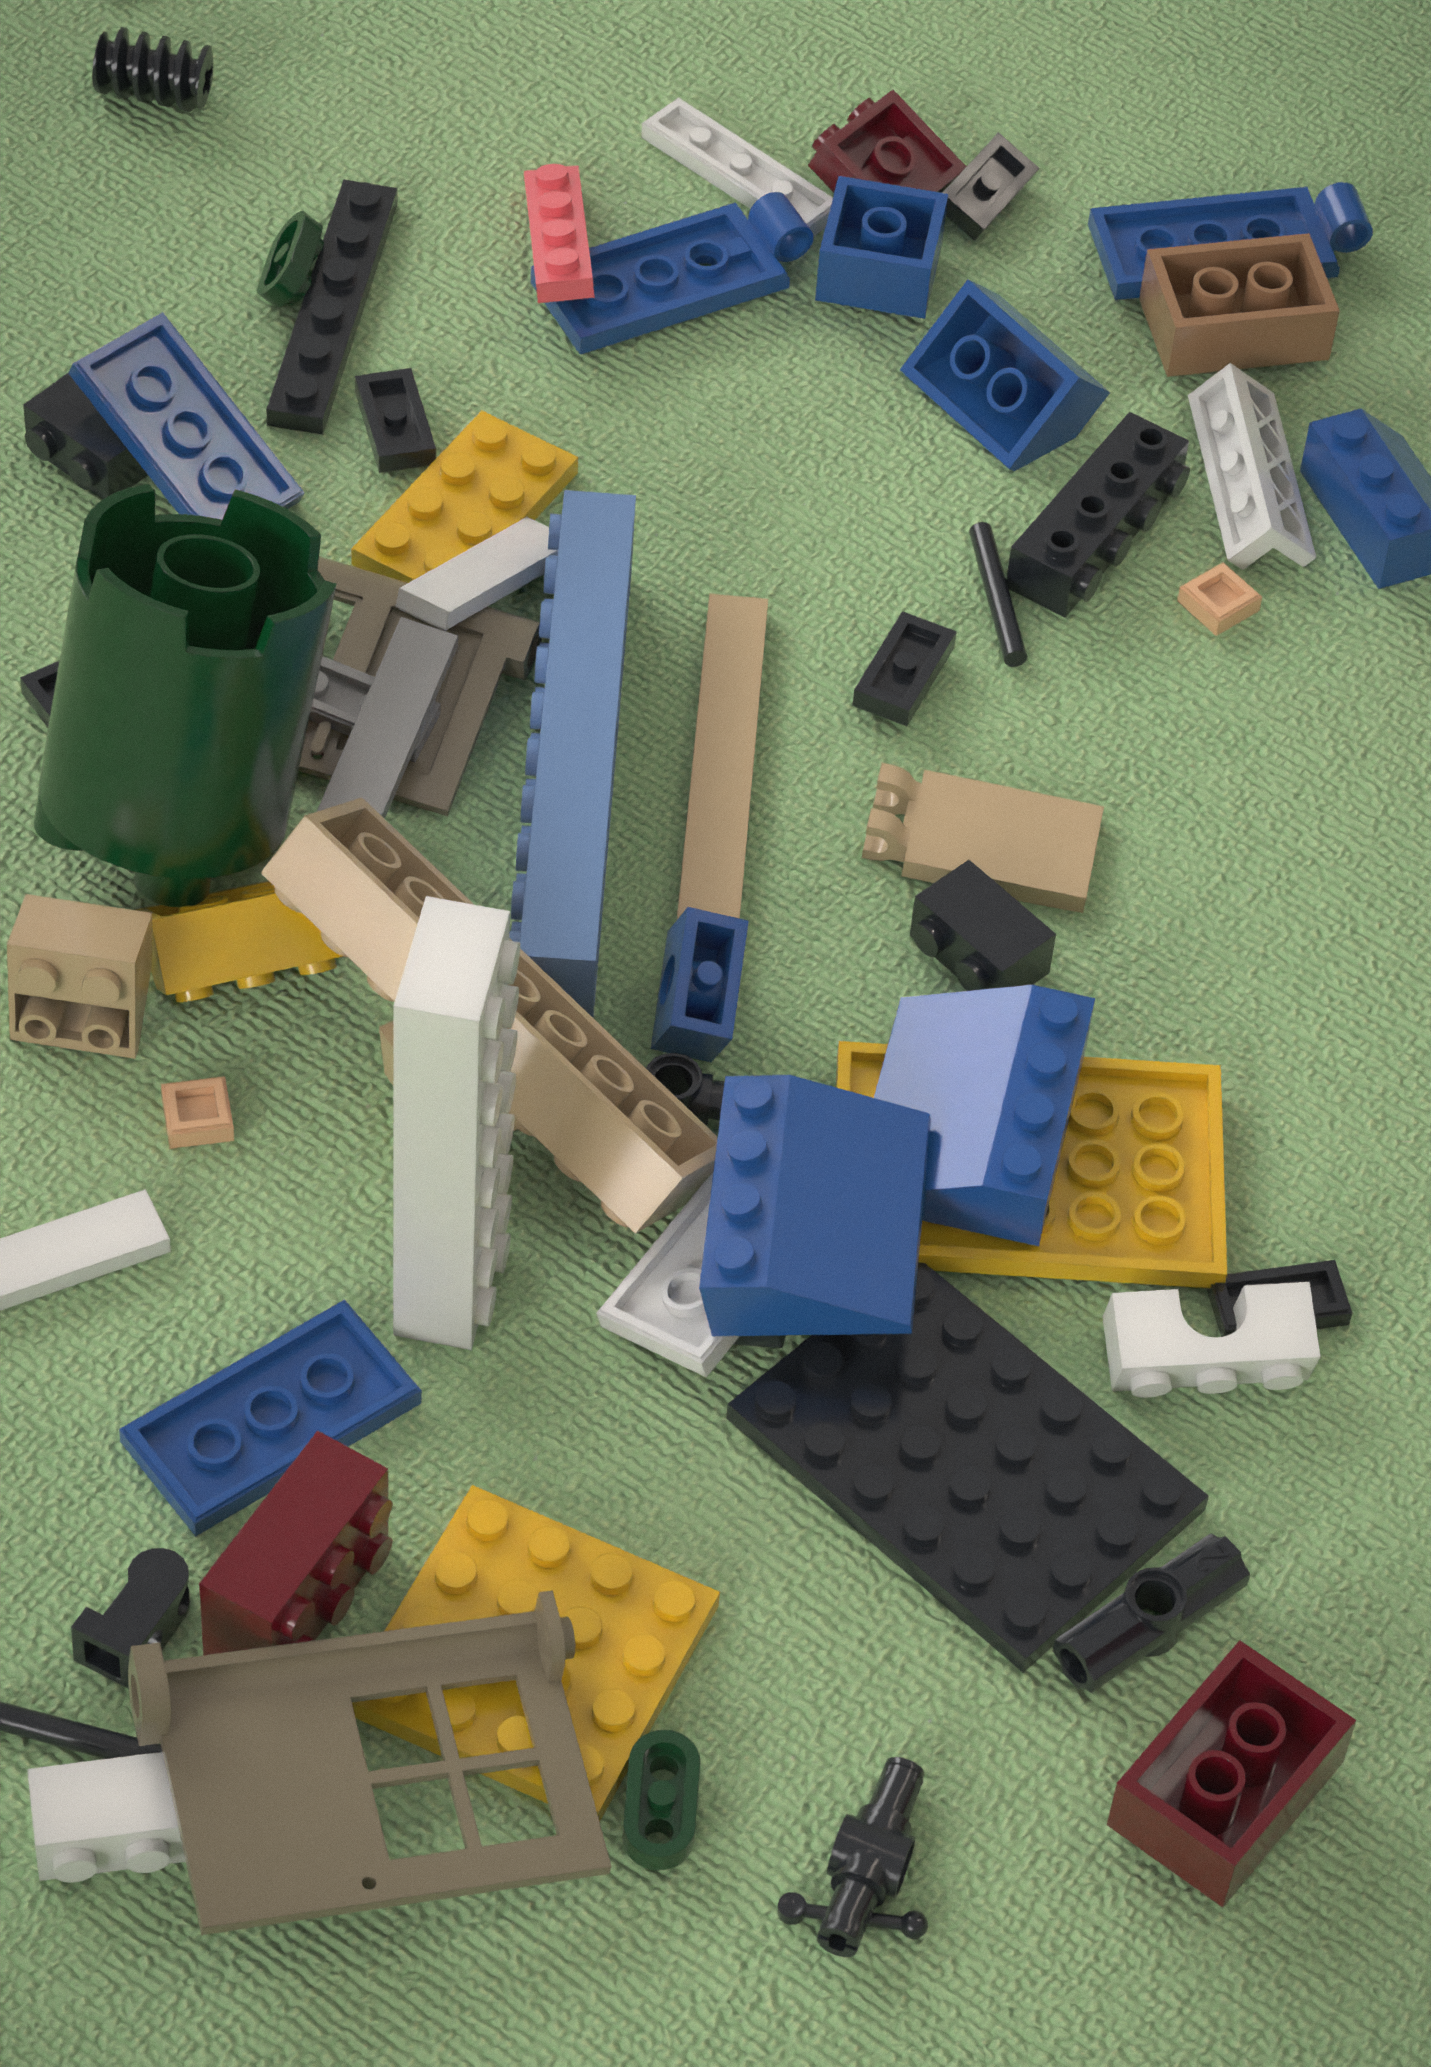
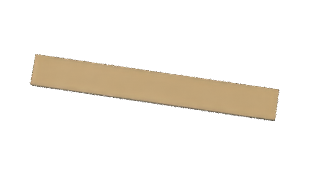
(723, 755)

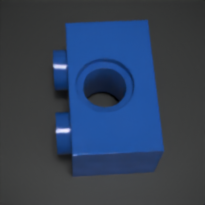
(699, 984)

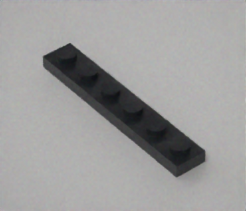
(332, 307)

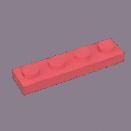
(558, 233)

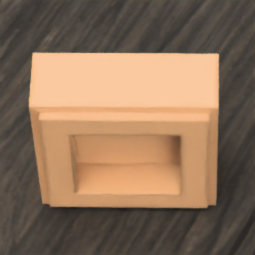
(1219, 599)
(197, 1112)

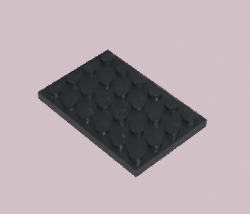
(971, 1467)

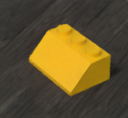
(232, 937)

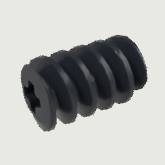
(152, 72)

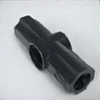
(1125, 1634)

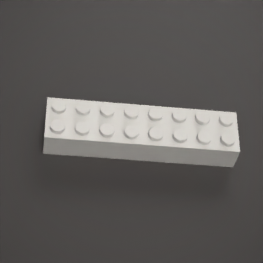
(452, 1121)

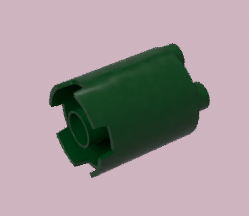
(183, 690)

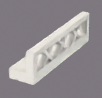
(1249, 469)

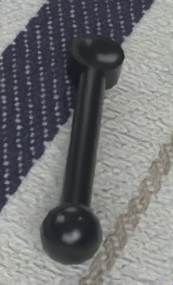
(793, 1909)

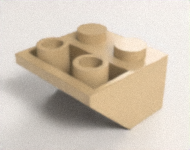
(79, 975)

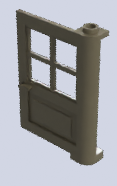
(487, 647)
(279, 1786)

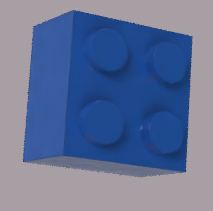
(881, 247)

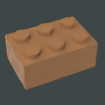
(1238, 304)

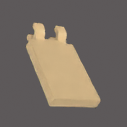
(1022, 839)

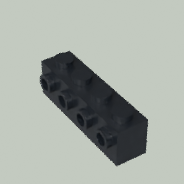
(1098, 515)

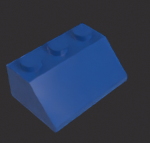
(1003, 378)
(1372, 493)

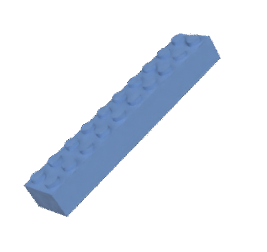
(577, 740)

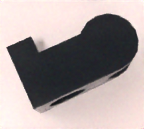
(141, 1614)

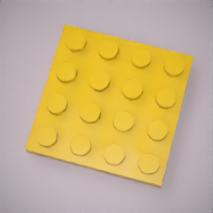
(628, 1621)

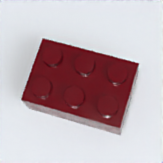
(299, 1552)
(1230, 1773)

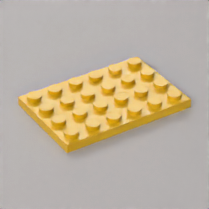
(1132, 1186)

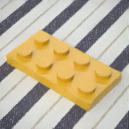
(466, 495)

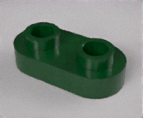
(290, 259)
(661, 1804)

